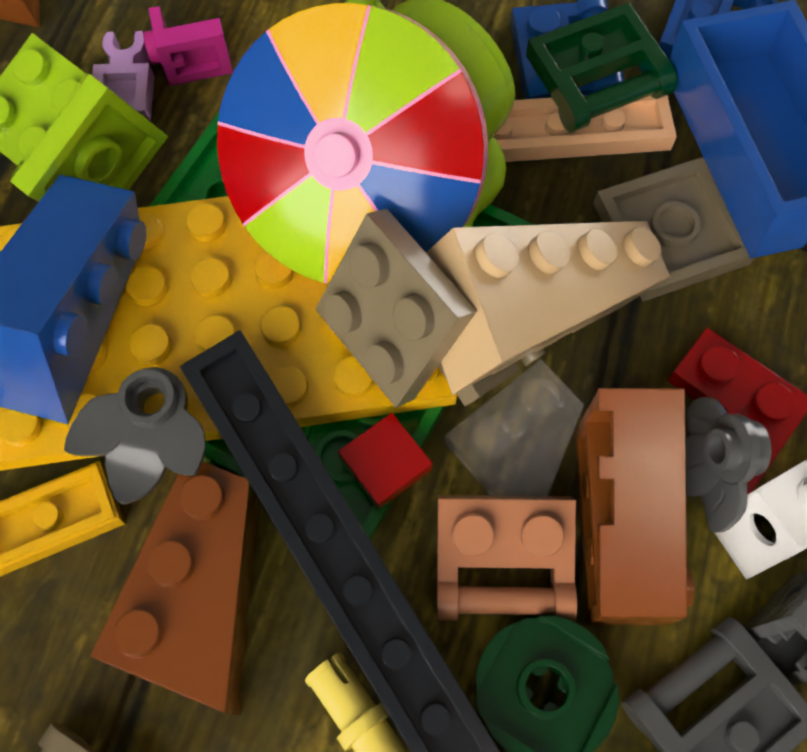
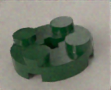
(584, 679)

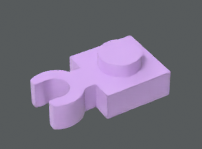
(128, 73)

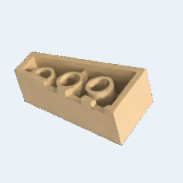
(539, 286)

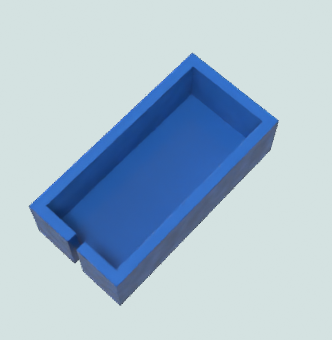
(748, 113)

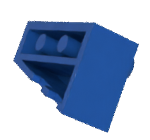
(61, 292)

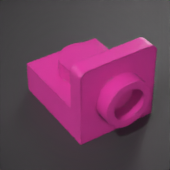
(187, 50)

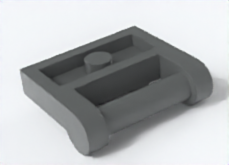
(754, 716)

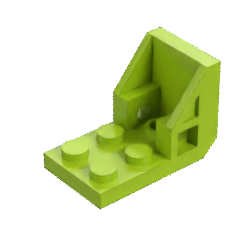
(68, 124)

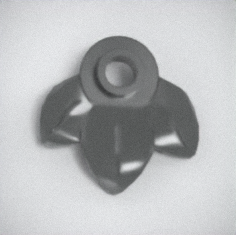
(139, 443)
(721, 459)

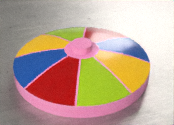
(344, 120)

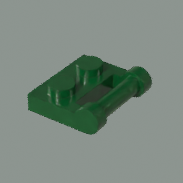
(594, 51)

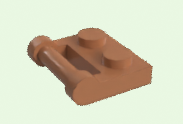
(506, 534)

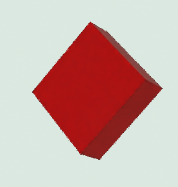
(385, 460)

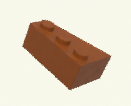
(634, 507)
(190, 592)

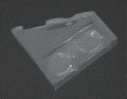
(519, 434)

